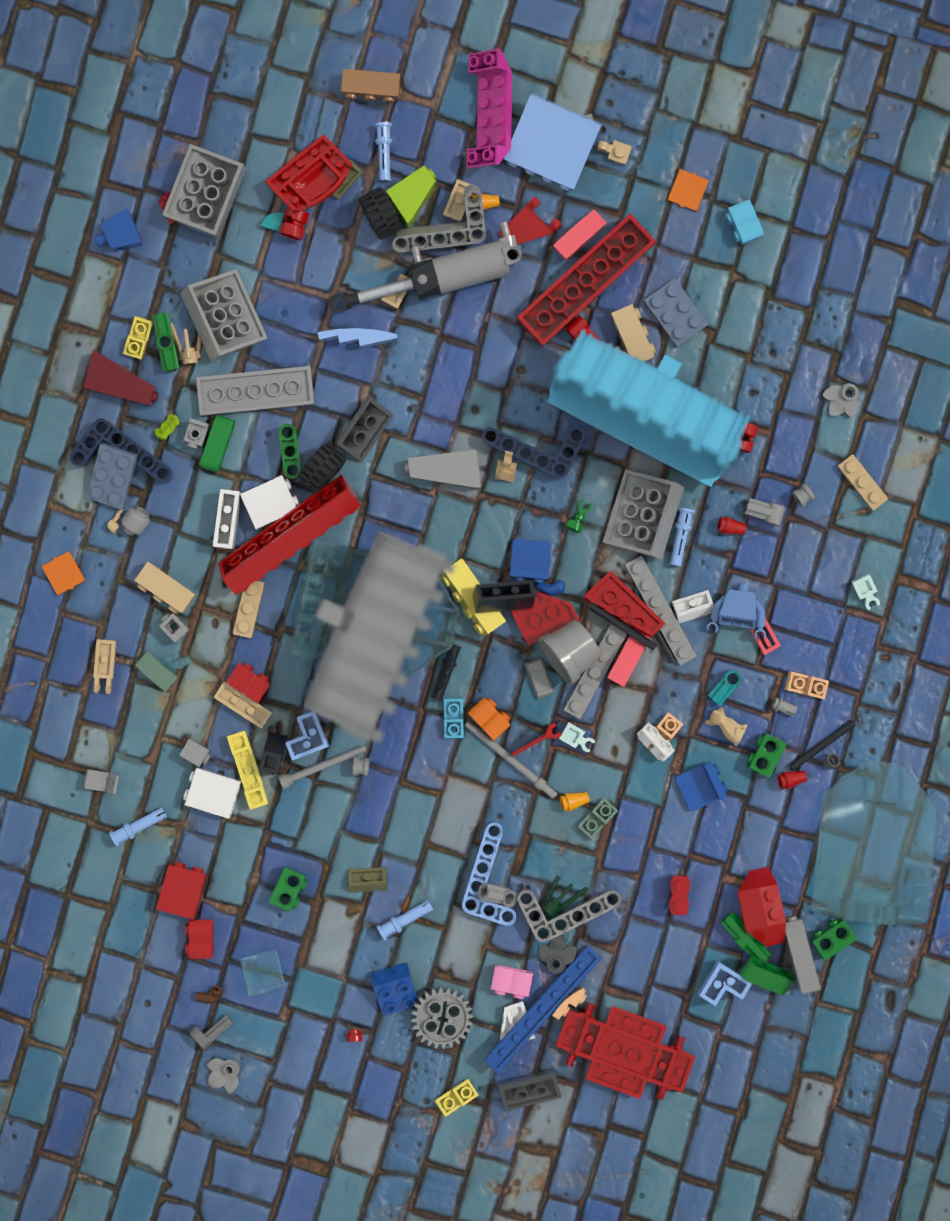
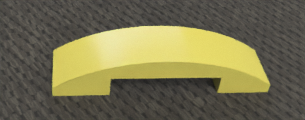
(248, 770)

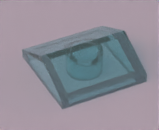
(262, 972)

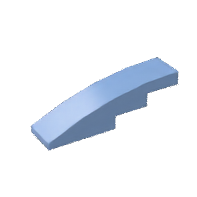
(366, 337)

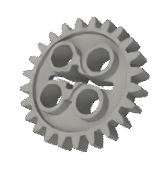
(458, 1019)

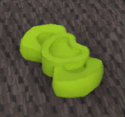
(167, 427)

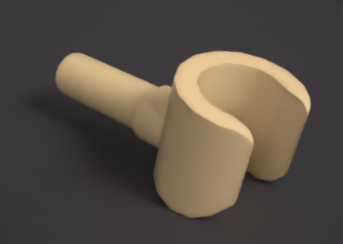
(113, 526)

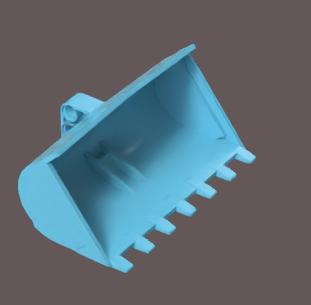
(647, 408)

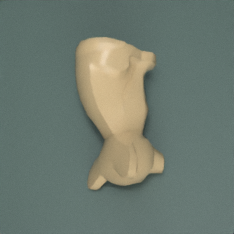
(730, 728)

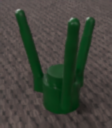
(553, 904)

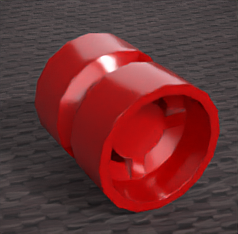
(294, 224)
(749, 433)

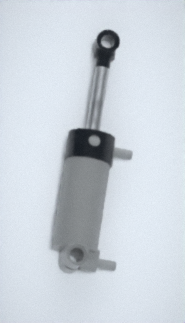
(445, 273)

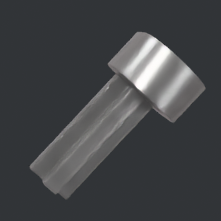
(205, 1039)

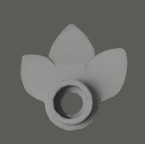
(840, 402)
(222, 1076)

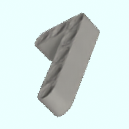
(447, 230)
(566, 915)

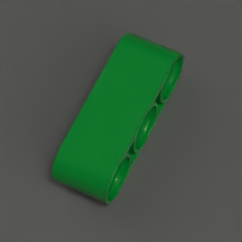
(217, 443)
(286, 443)
(767, 975)

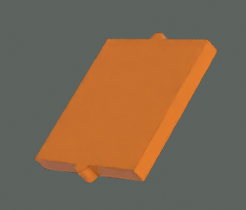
(688, 190)
(63, 573)

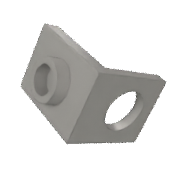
(101, 781)

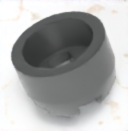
(831, 761)

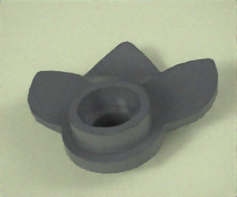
(557, 951)

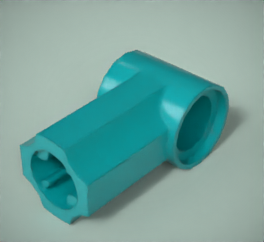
(723, 688)

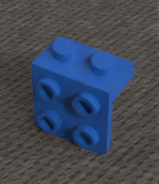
(530, 560)
(701, 786)
(394, 989)

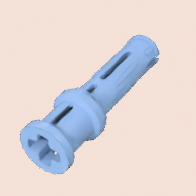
(383, 141)
(683, 526)
(129, 830)
(396, 924)

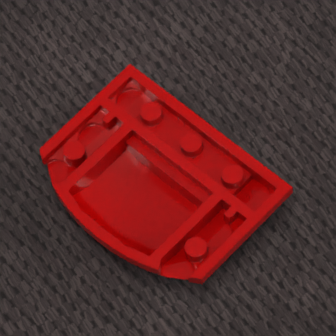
(311, 175)

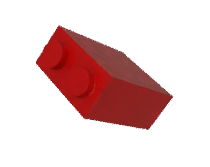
(182, 890)

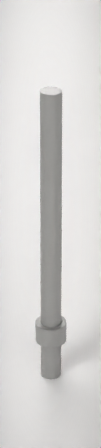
(539, 783)

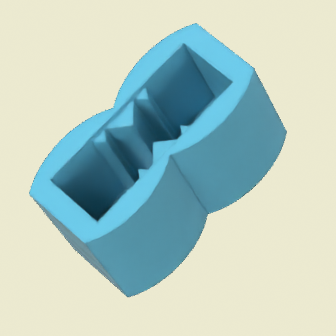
(745, 222)

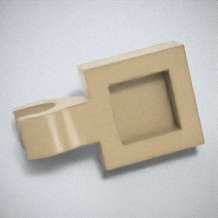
(617, 152)
(395, 299)
(506, 469)

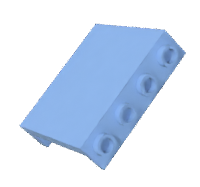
(552, 142)

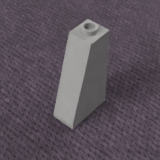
(446, 468)
(800, 956)

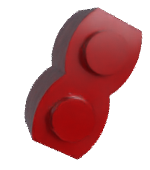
(248, 682)
(679, 888)
(200, 938)

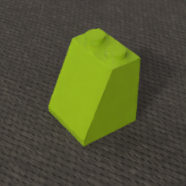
(412, 194)

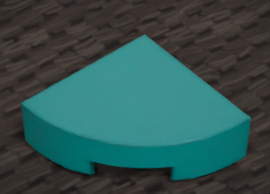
(273, 221)

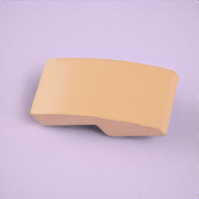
(806, 685)
(667, 728)
(573, 998)

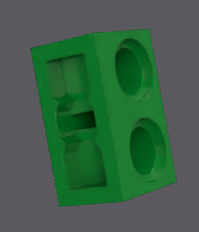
(770, 757)
(284, 887)
(835, 943)

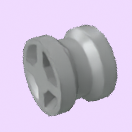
(803, 495)
(361, 766)

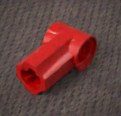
(576, 326)

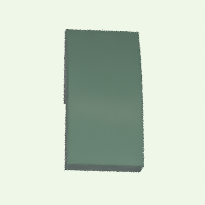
(156, 671)
(597, 818)

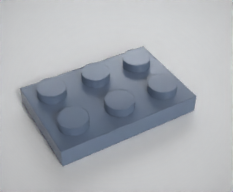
(675, 312)
(112, 476)

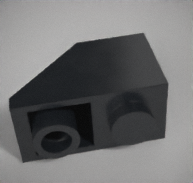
(273, 753)

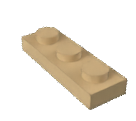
(862, 482)
(248, 610)
(243, 705)

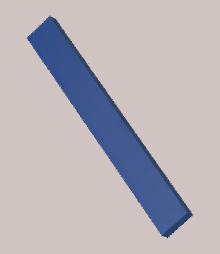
(542, 1009)

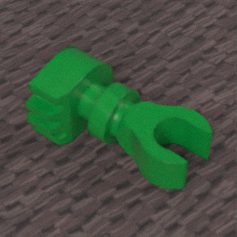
(575, 525)

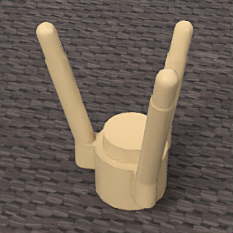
(188, 355)

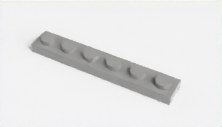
(657, 603)
(594, 674)

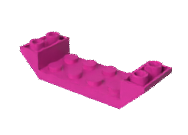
(493, 108)

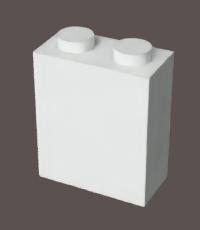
(269, 501)
(212, 792)

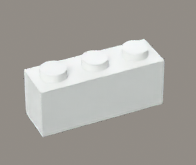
(227, 519)

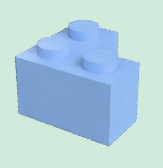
(312, 739)
(722, 979)

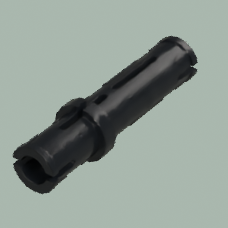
(439, 693)

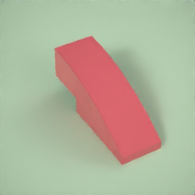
(579, 235)
(626, 660)

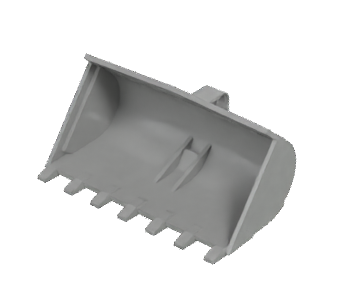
(374, 633)

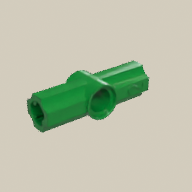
(164, 330)
(743, 938)

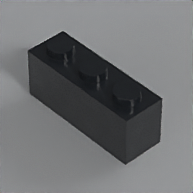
(504, 596)

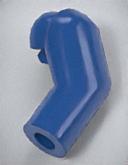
(553, 589)

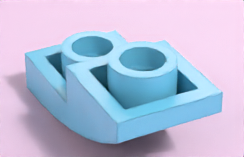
(453, 717)

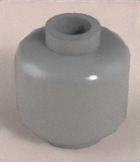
(135, 521)

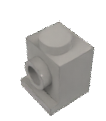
(202, 428)
(166, 624)

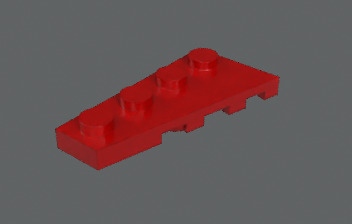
(623, 604)

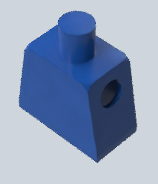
(119, 232)

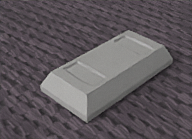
(539, 678)

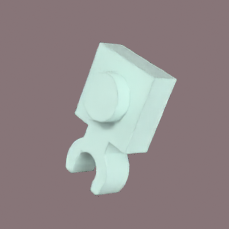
(865, 588)
(573, 736)

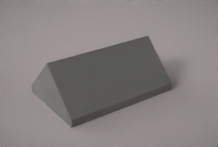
(364, 429)
(529, 1089)

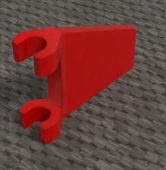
(529, 226)
(548, 734)

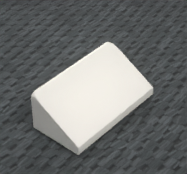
(693, 606)

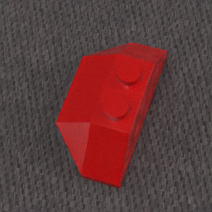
(762, 907)

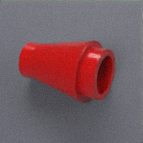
(731, 526)
(791, 779)

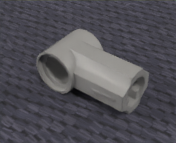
(770, 513)
(497, 894)

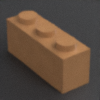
(370, 85)

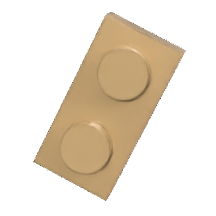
(456, 205)

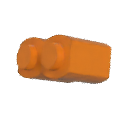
(489, 718)

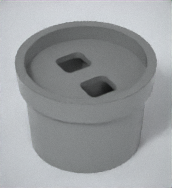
(570, 650)

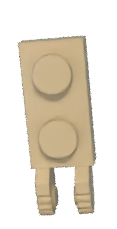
(104, 664)

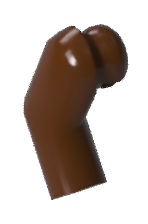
(210, 997)

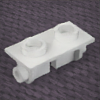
(650, 735)

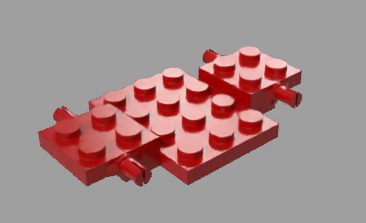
(625, 1051)

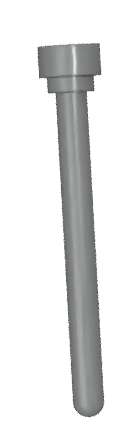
(287, 779)

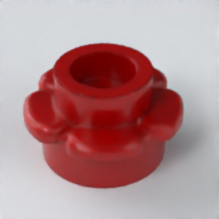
(354, 1035)

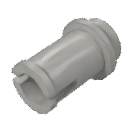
(784, 707)

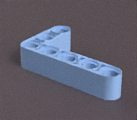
(483, 877)

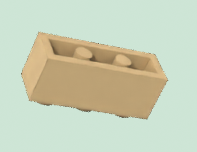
(633, 333)
(164, 588)

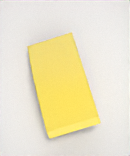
(138, 337)
(456, 1097)

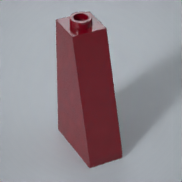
(115, 381)

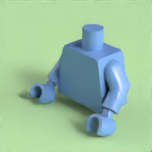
(739, 609)

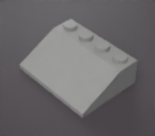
(204, 191)
(223, 315)
(643, 514)

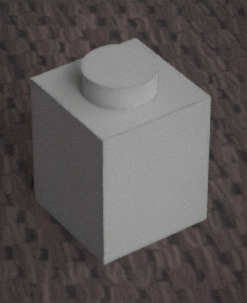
(195, 753)

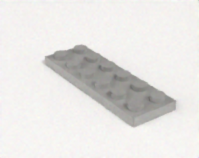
(255, 391)

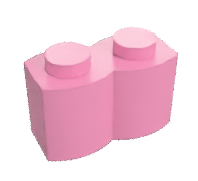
(511, 981)

